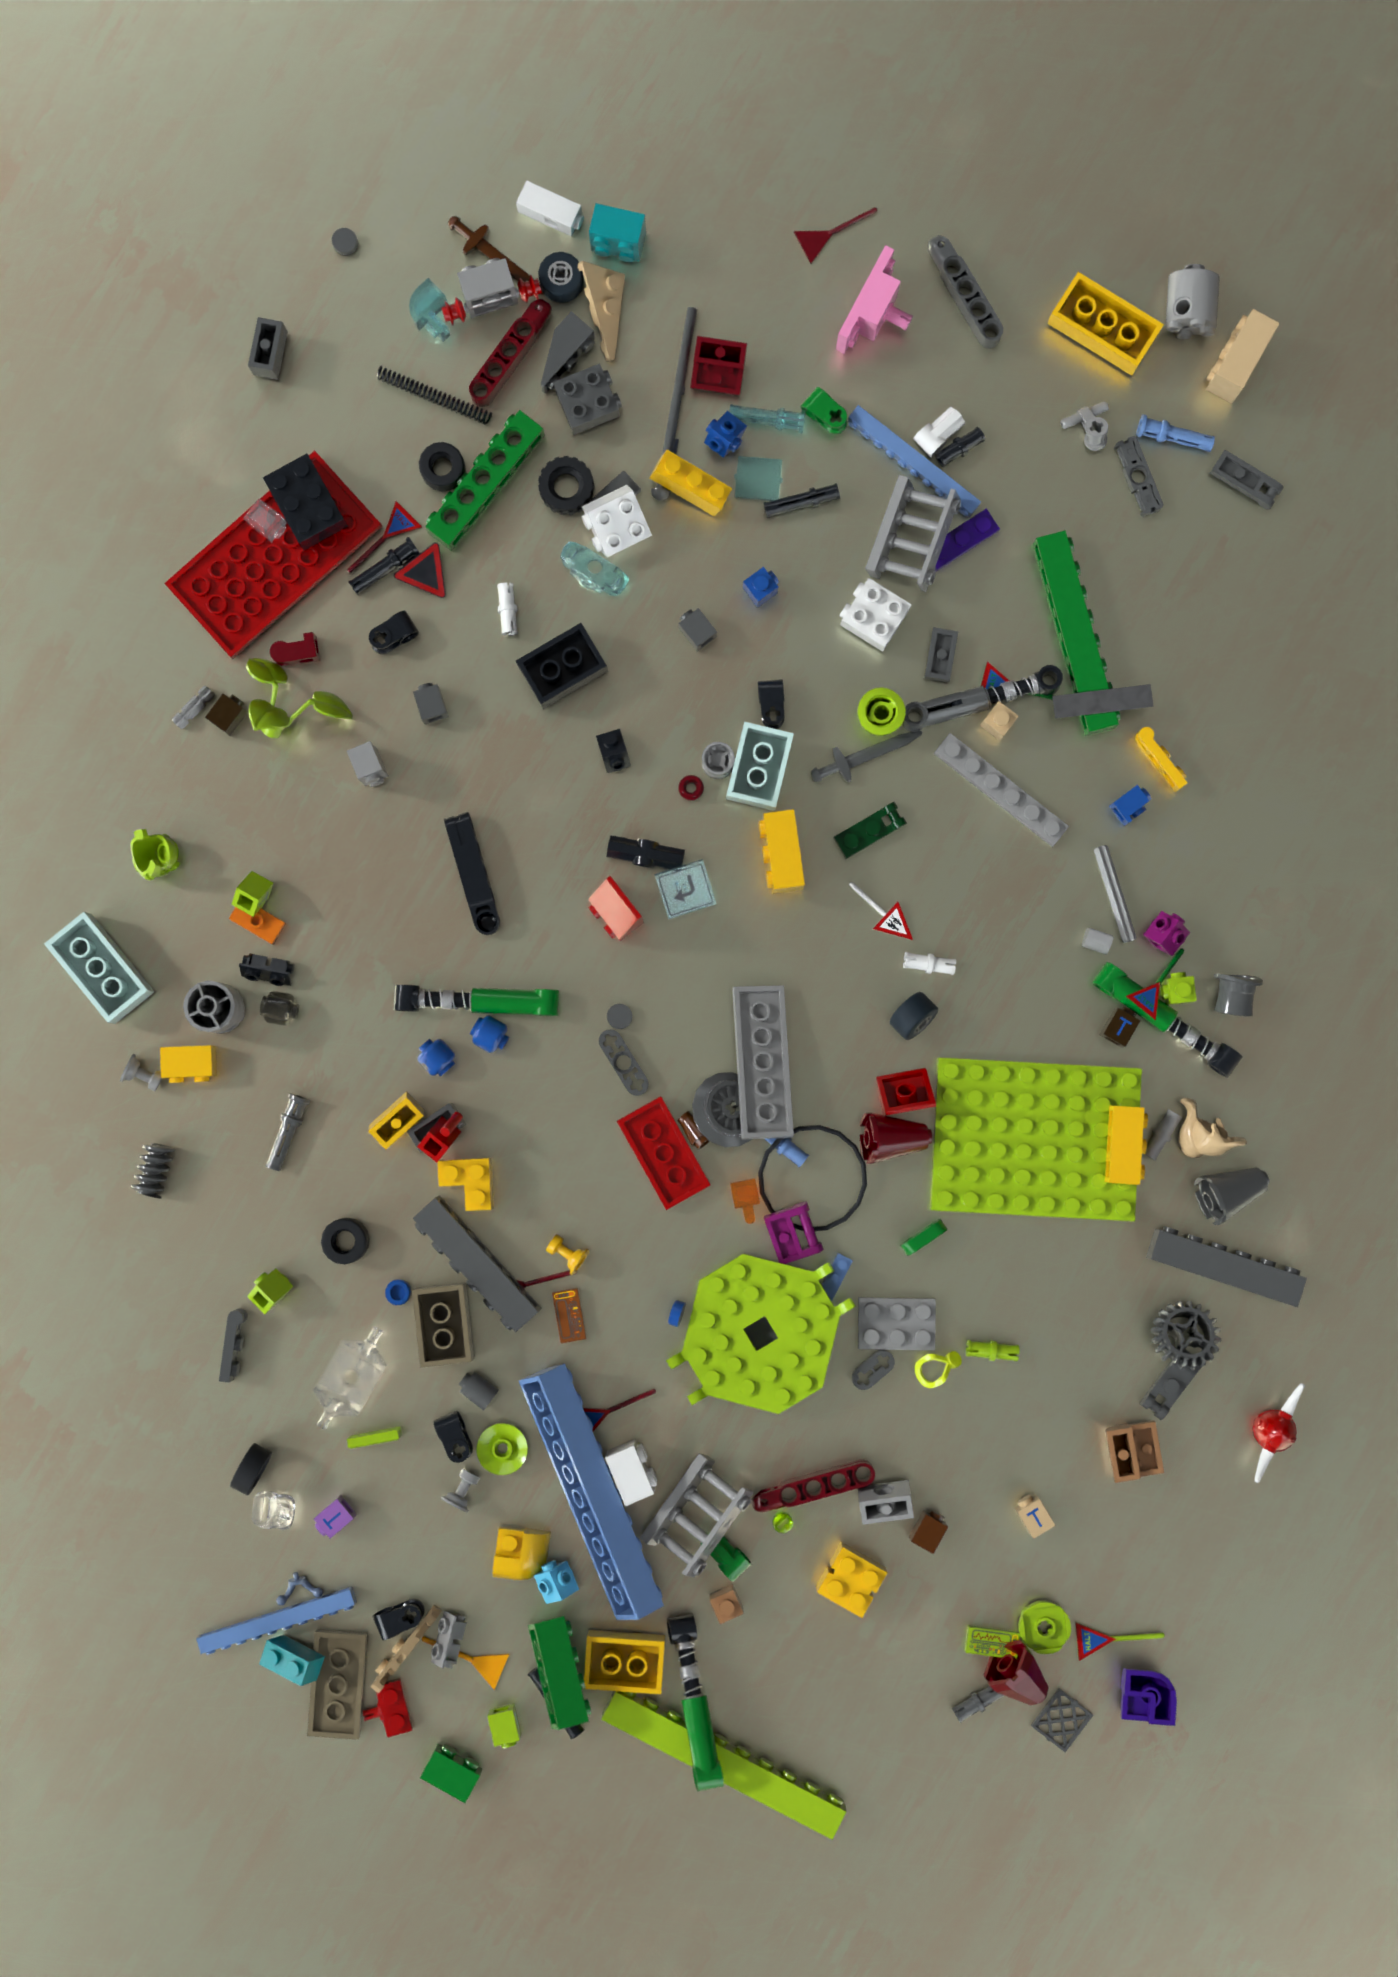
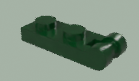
(869, 831)

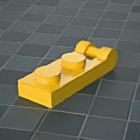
(1160, 759)

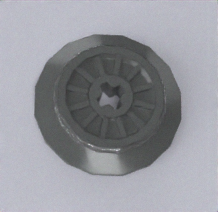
(711, 1114)

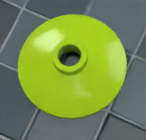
(502, 1462)

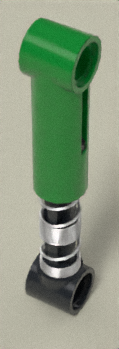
(1118, 985)
(479, 1000)
(706, 1766)

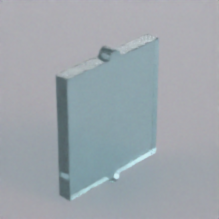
(758, 478)

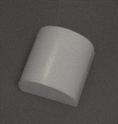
(1097, 940)

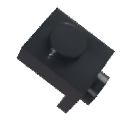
(613, 751)

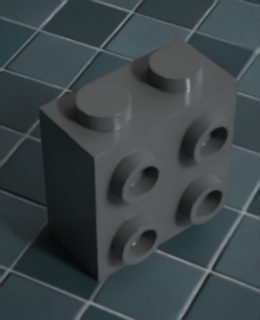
(587, 398)

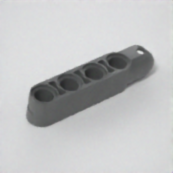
(946, 256)

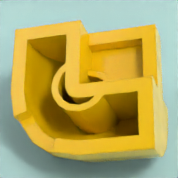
(520, 1553)

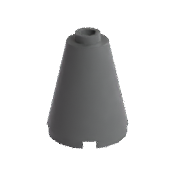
(1229, 1192)

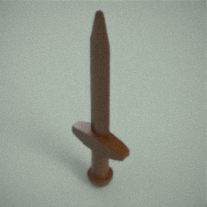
(477, 240)

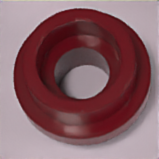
(691, 779)

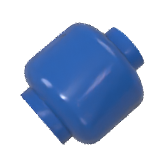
(489, 1034)
(436, 1057)

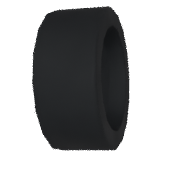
(250, 1469)

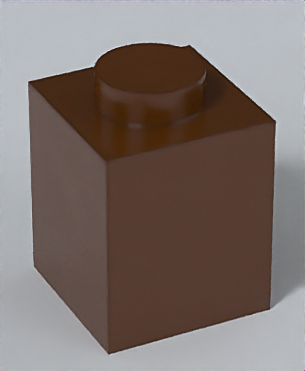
(929, 1531)

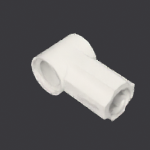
(935, 435)

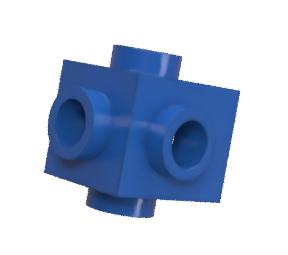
(725, 434)

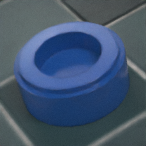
(398, 1292)
(676, 1313)

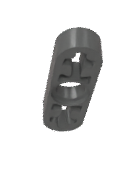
(608, 1049)

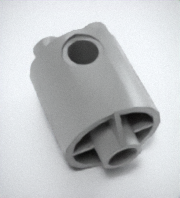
(1192, 302)
(214, 1007)

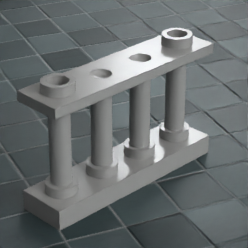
(895, 516)
(672, 1512)

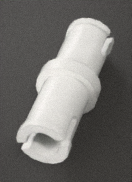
(507, 609)
(929, 963)

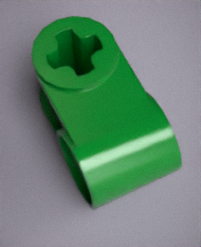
(822, 408)

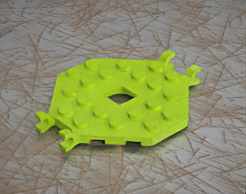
(798, 1314)

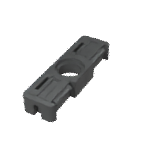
(1132, 460)

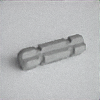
(193, 707)

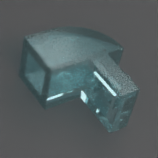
(425, 306)

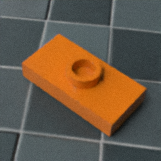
(262, 924)

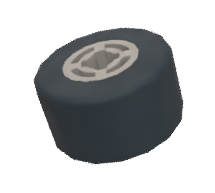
(564, 286)

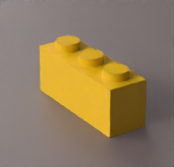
(690, 483)
(1125, 1145)

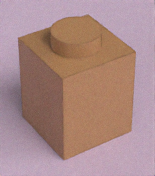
(726, 1604)

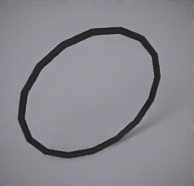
(844, 1138)

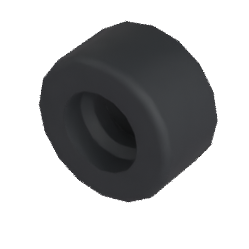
(430, 455)
(329, 1245)

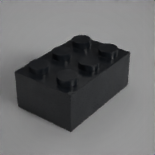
(305, 501)
(562, 665)

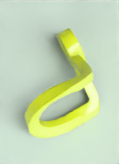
(952, 1360)

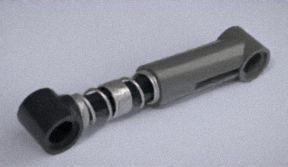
(979, 699)

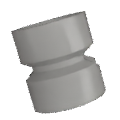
(718, 760)

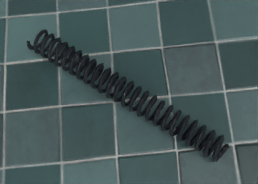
(433, 397)

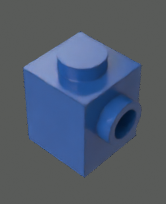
(761, 586)

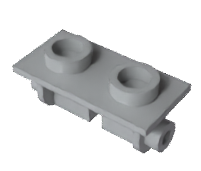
(445, 1651)

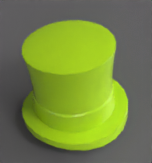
(881, 711)

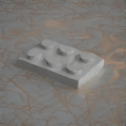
(896, 1323)

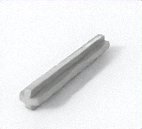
(1115, 893)

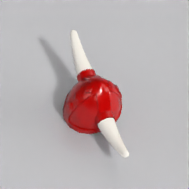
(1275, 1431)

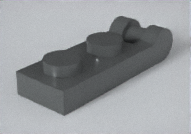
(1246, 479)
(232, 1344)
(1170, 1386)

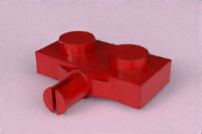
(391, 1709)

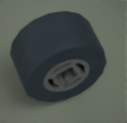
(913, 1015)

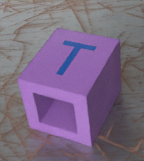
(334, 1517)

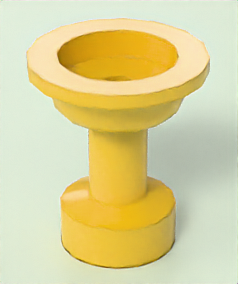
(575, 1259)

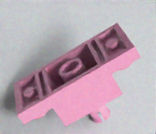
(874, 305)

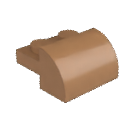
(1134, 1451)

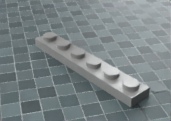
(1001, 790)

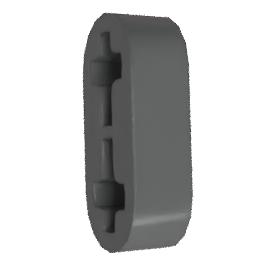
(868, 1365)

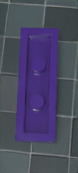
(966, 537)

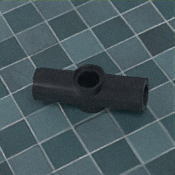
(644, 853)

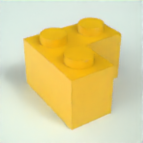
(476, 1178)

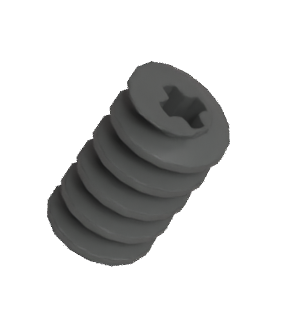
(152, 1169)

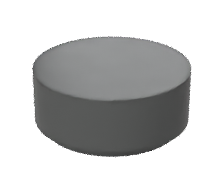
(344, 241)
(619, 1016)

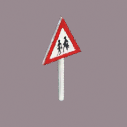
(892, 921)

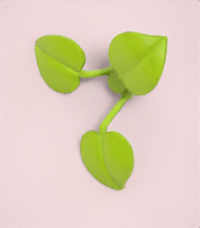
(273, 719)

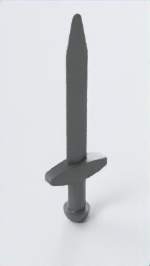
(843, 764)

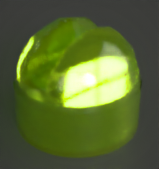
(779, 1518)

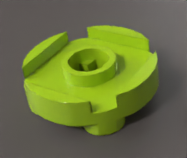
(1056, 1635)

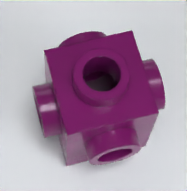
(1167, 932)

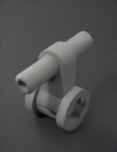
(1095, 427)

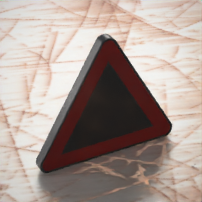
(424, 571)

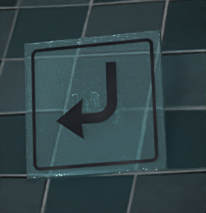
(685, 889)

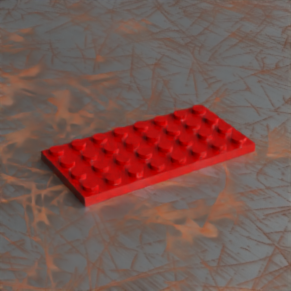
(248, 582)

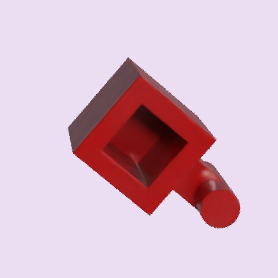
(441, 1136)

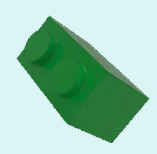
(451, 1772)

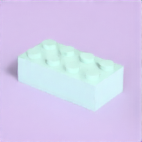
(99, 967)

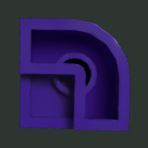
(1147, 1697)

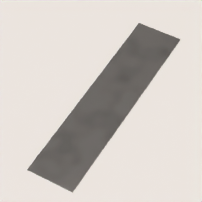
(1102, 701)

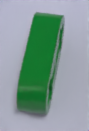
(923, 1237)

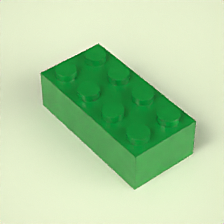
(558, 1673)

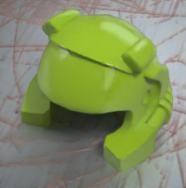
(154, 854)

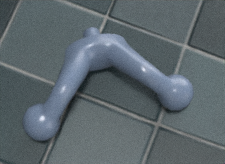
(317, 1592)

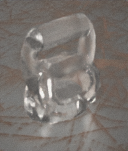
(280, 1510)

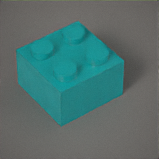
(617, 233)

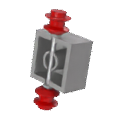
(488, 290)

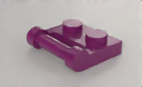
(785, 1237)

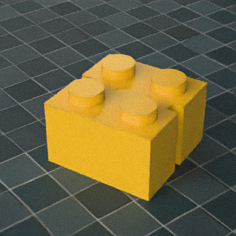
(852, 1579)

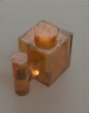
(745, 1195)

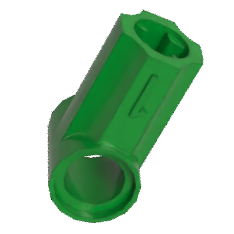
(730, 1559)

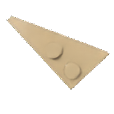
(605, 298)
(403, 1649)

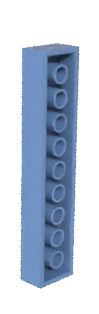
(591, 1493)

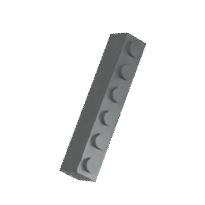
(476, 1263)
(1226, 1267)

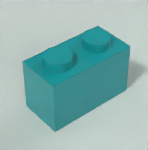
(292, 1660)

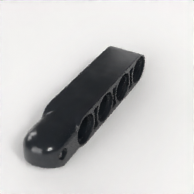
(473, 873)

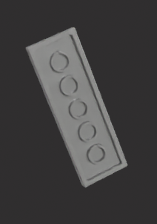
(762, 1062)

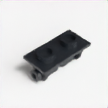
(255, 968)

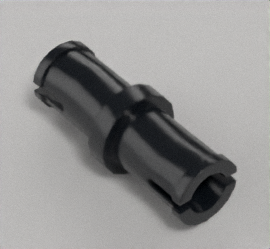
(960, 446)

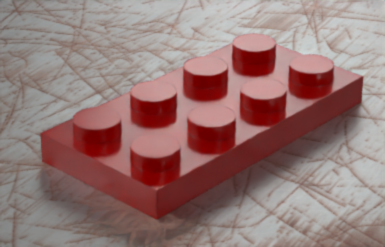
(663, 1153)

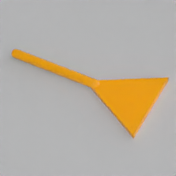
(488, 1665)

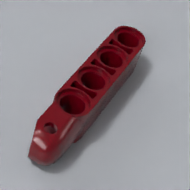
(532, 319)
(802, 1495)

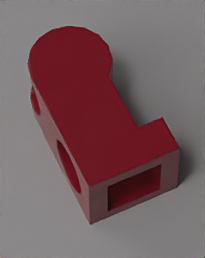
(296, 652)

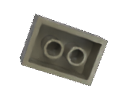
(443, 1324)

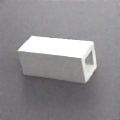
(550, 208)

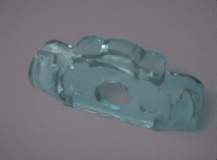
(609, 579)

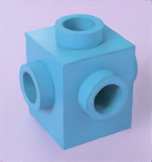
(556, 1581)

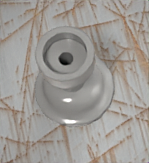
(132, 1070)
(457, 1499)

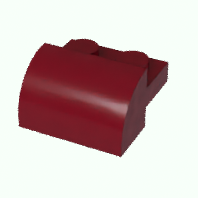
(718, 365)

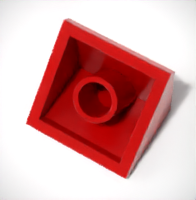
(905, 1091)

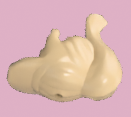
(1203, 1138)

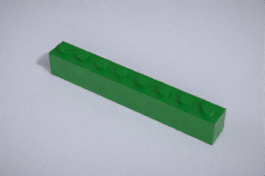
(1074, 624)

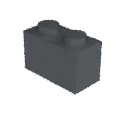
(267, 348)

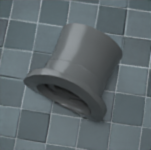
(1236, 994)

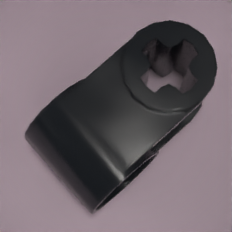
(396, 631)
(771, 700)
(451, 1432)
(395, 1620)

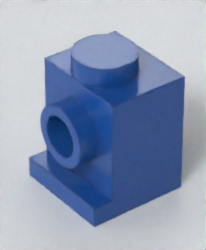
(1131, 804)

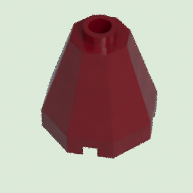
(1017, 1677)

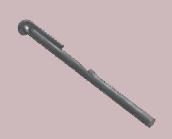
(670, 443)

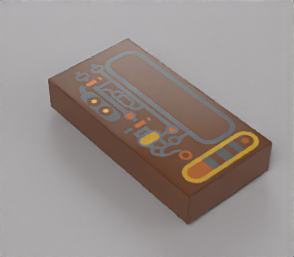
(569, 1315)

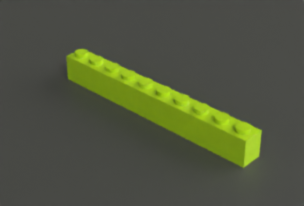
(740, 1770)

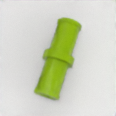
(992, 1350)

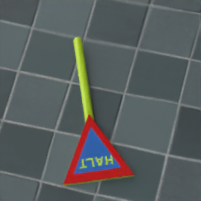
(1092, 1640)

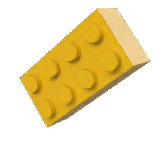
(1105, 323)

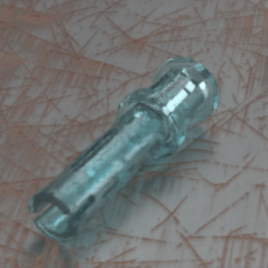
(779, 418)

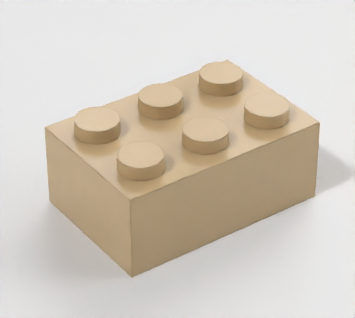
(1240, 355)

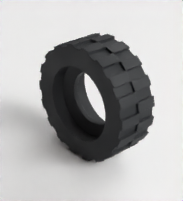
(561, 466)

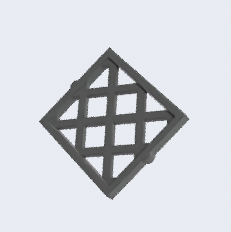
(1077, 1730)

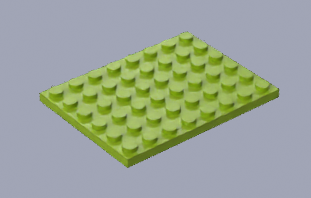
(1028, 1138)

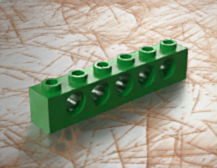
(516, 425)

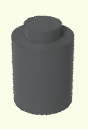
(477, 1389)

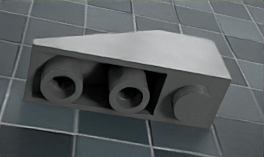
(568, 343)

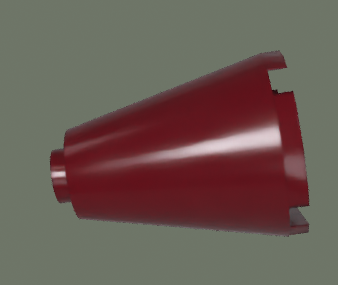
(891, 1137)

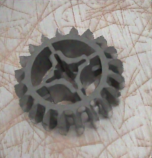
(1205, 1342)

